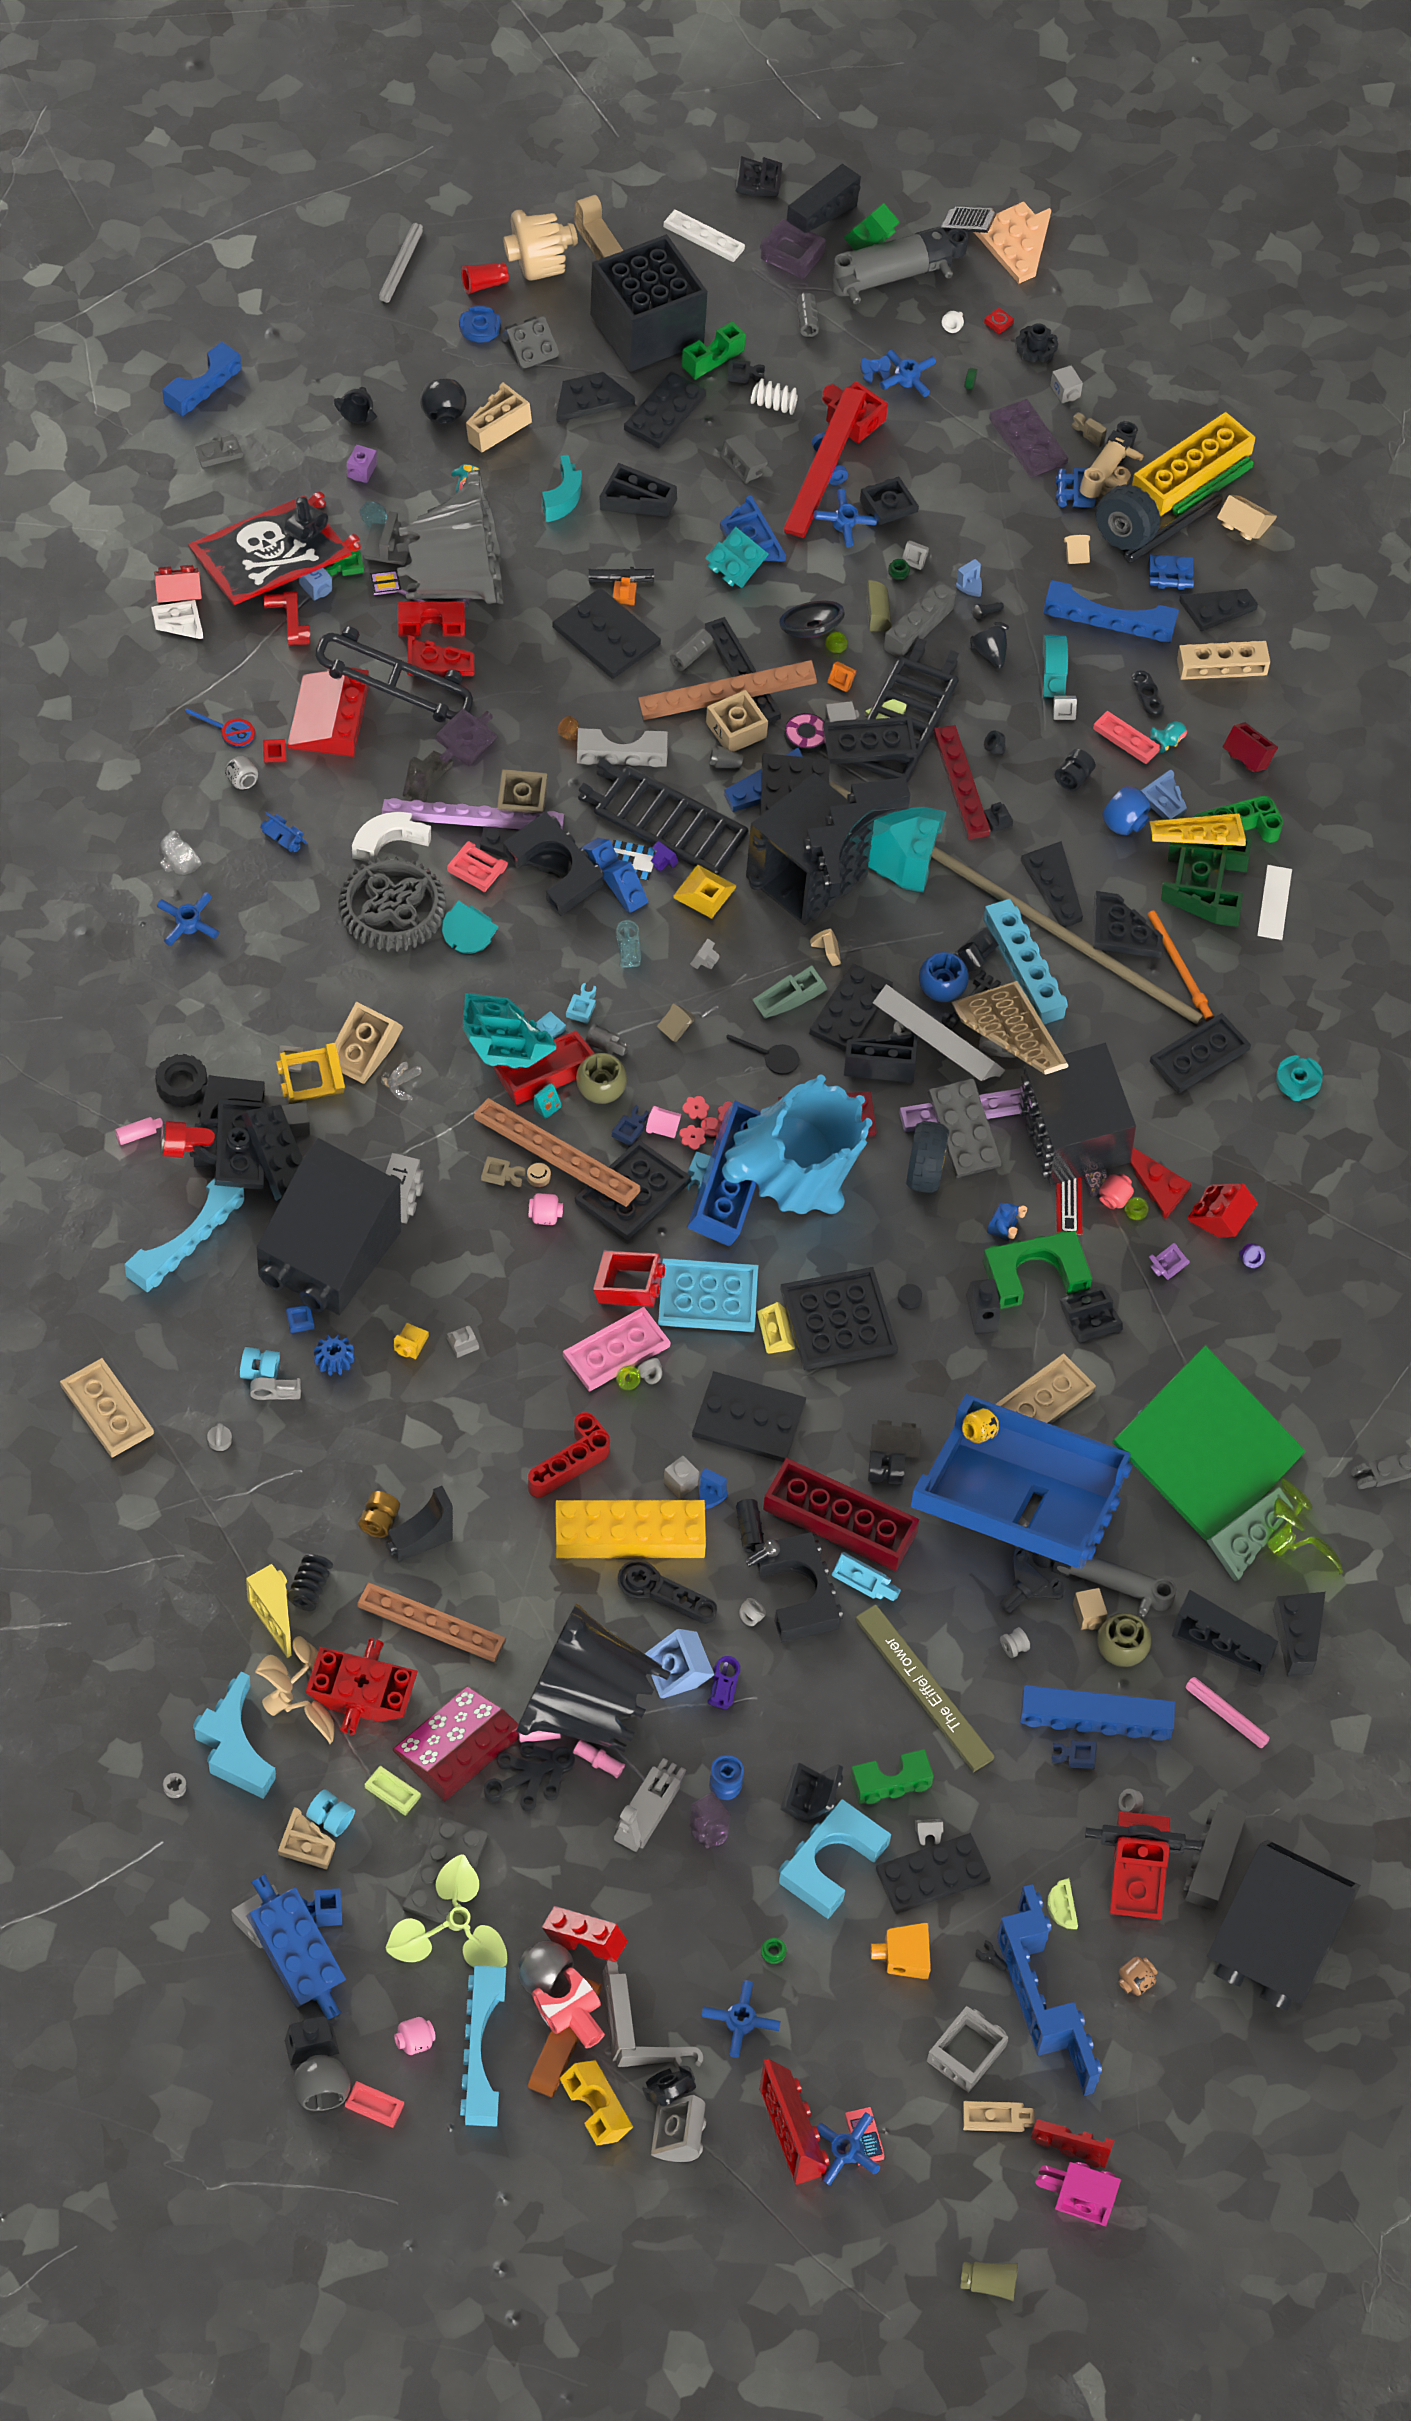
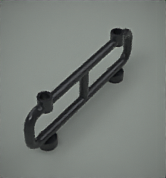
(337, 668)

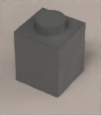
(297, 1118)

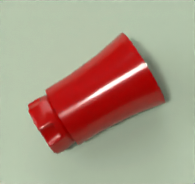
(483, 276)

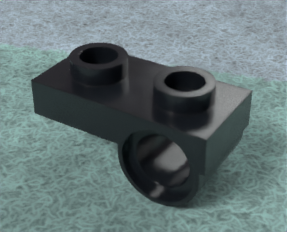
(976, 949)

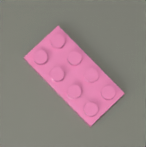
(616, 1346)

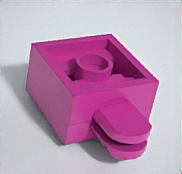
(1081, 2190)

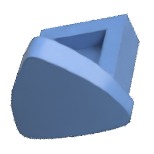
(969, 579)

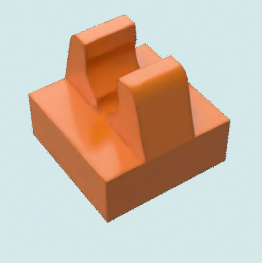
(625, 591)
(841, 676)

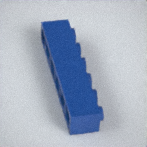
(1097, 1712)

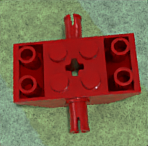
(339, 1679)

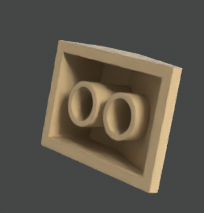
(365, 1042)

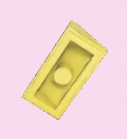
(775, 1328)

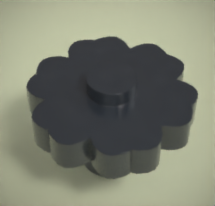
(1036, 343)

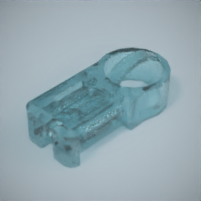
(629, 947)

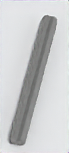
(400, 262)

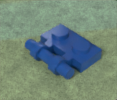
(1064, 494)
(1171, 571)

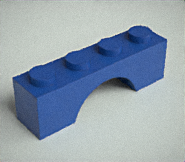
(185, 394)

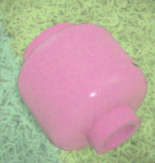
(545, 1209)
(414, 2035)

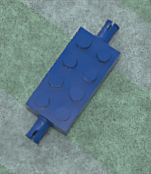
(295, 1947)

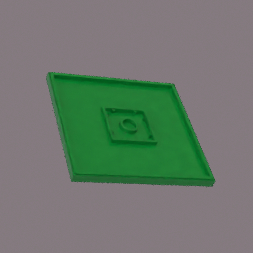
(1208, 1445)

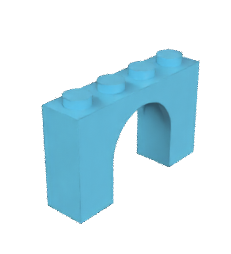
(843, 1826)

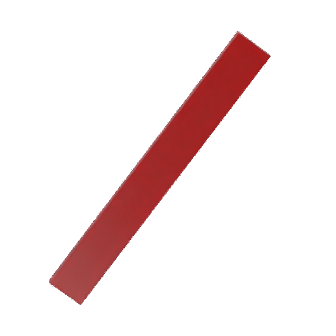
(825, 462)

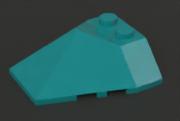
(905, 844)
(503, 1033)

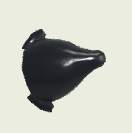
(356, 406)
(992, 643)

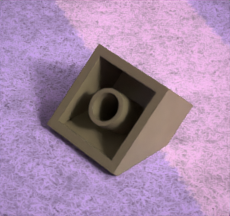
(522, 791)

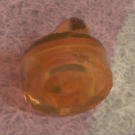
(568, 728)

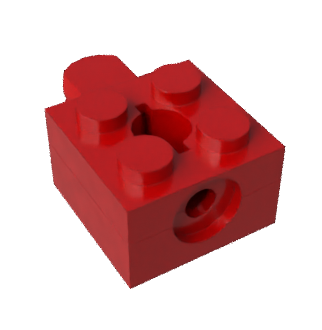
(871, 414)

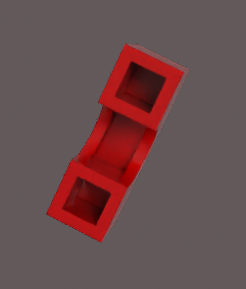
(416, 614)
(598, 1935)

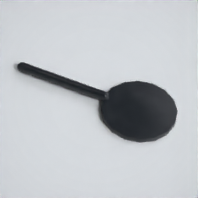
(779, 1058)

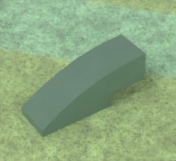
(790, 993)

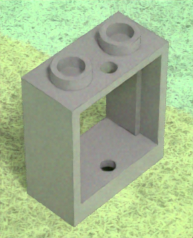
(951, 2067)

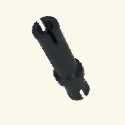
(613, 575)

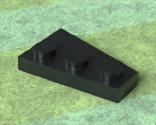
(1217, 607)

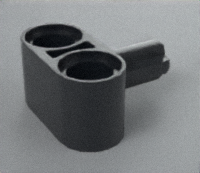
(306, 522)

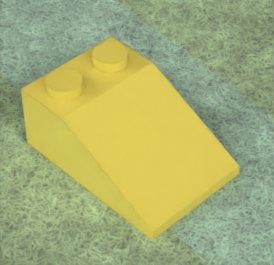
(268, 1598)

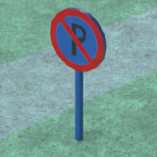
(234, 732)

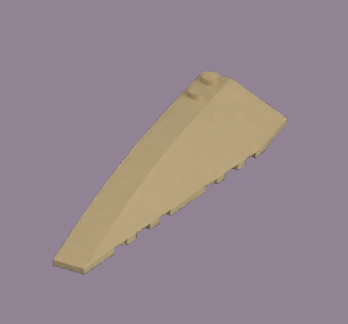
(1012, 1023)

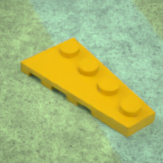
(1202, 830)

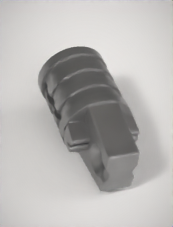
(606, 1040)

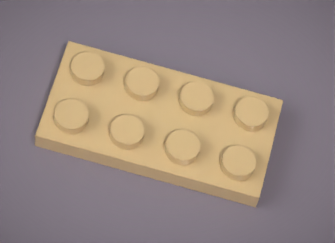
(1050, 1391)
(106, 1407)

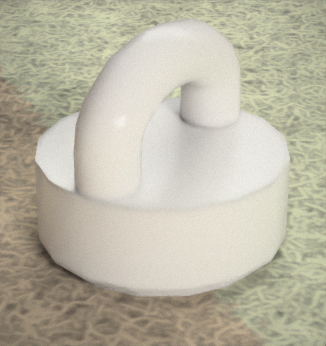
(952, 321)

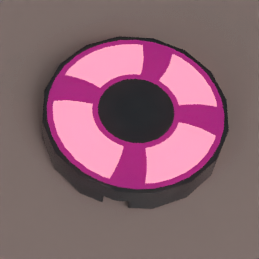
(805, 732)

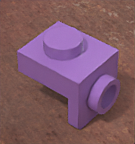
(1169, 1262)

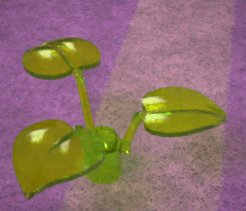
(1285, 1537)

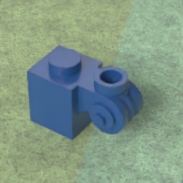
(326, 1907)

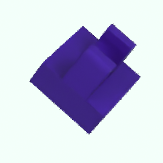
(663, 857)

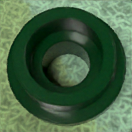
(895, 566)

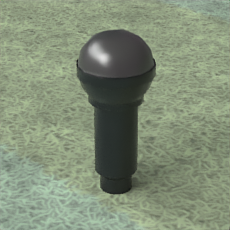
(980, 610)

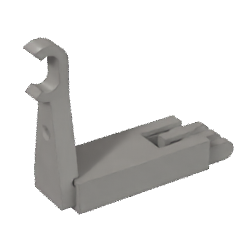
(648, 1806)
(621, 2027)

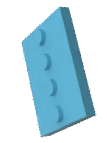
(708, 1295)

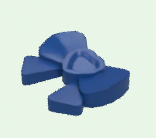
(869, 366)

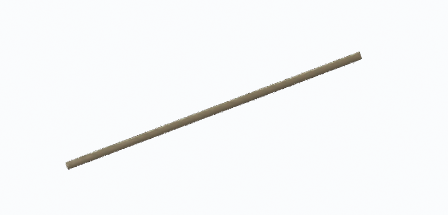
(1060, 931)

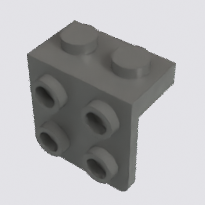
(531, 341)

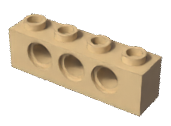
(1223, 660)

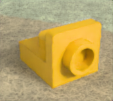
(410, 1341)

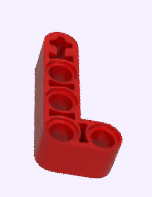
(545, 1479)

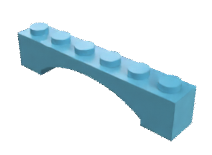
(150, 1266)
(481, 2102)

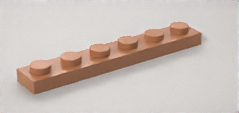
(431, 1622)

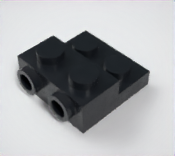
(888, 500)

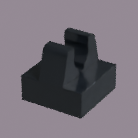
(998, 817)

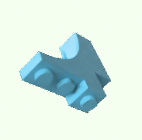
(231, 1753)

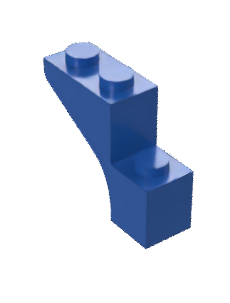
(617, 873)

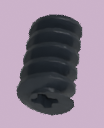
(308, 1581)

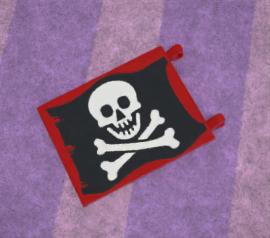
(260, 556)

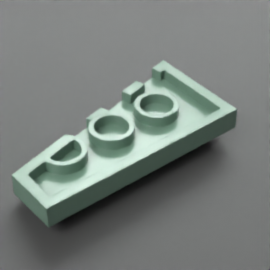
(1247, 1534)

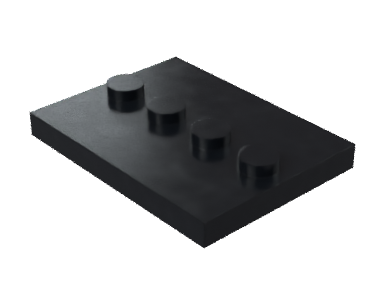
(606, 633)
(658, 1183)
(749, 1416)

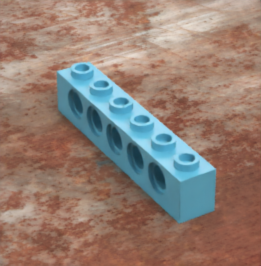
(1008, 929)

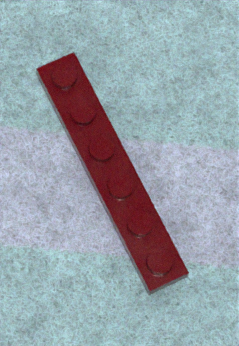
(961, 782)

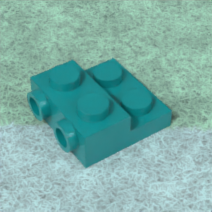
(736, 558)

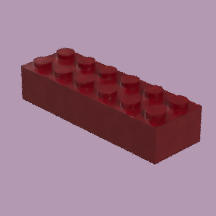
(841, 1514)

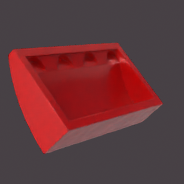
(555, 1068)

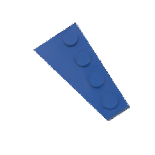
(748, 791)

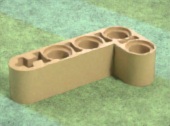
(593, 228)

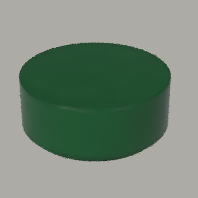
(970, 378)

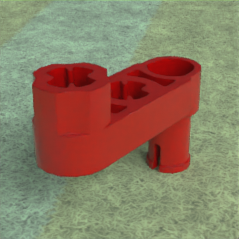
(296, 633)

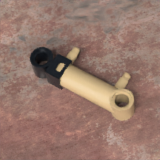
(1116, 450)

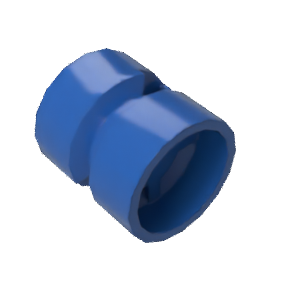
(726, 1777)

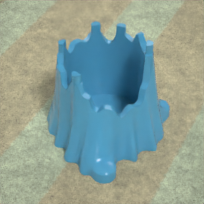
(801, 1147)

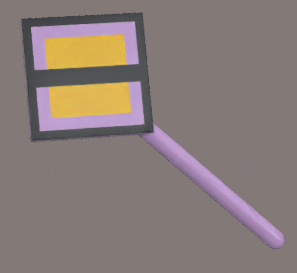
(387, 582)

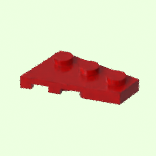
(439, 659)
(1081, 2145)

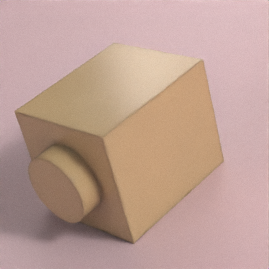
(1090, 1609)

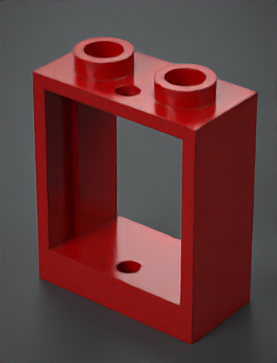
(628, 1261)

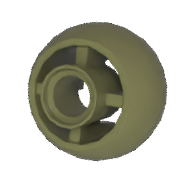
(606, 1080)
(1124, 1650)

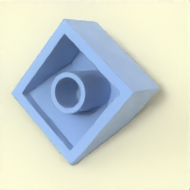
(685, 1659)

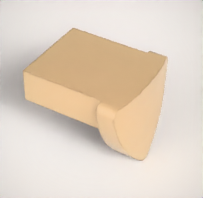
(1077, 549)
(827, 940)

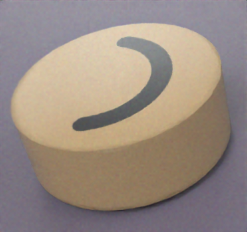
(538, 1175)

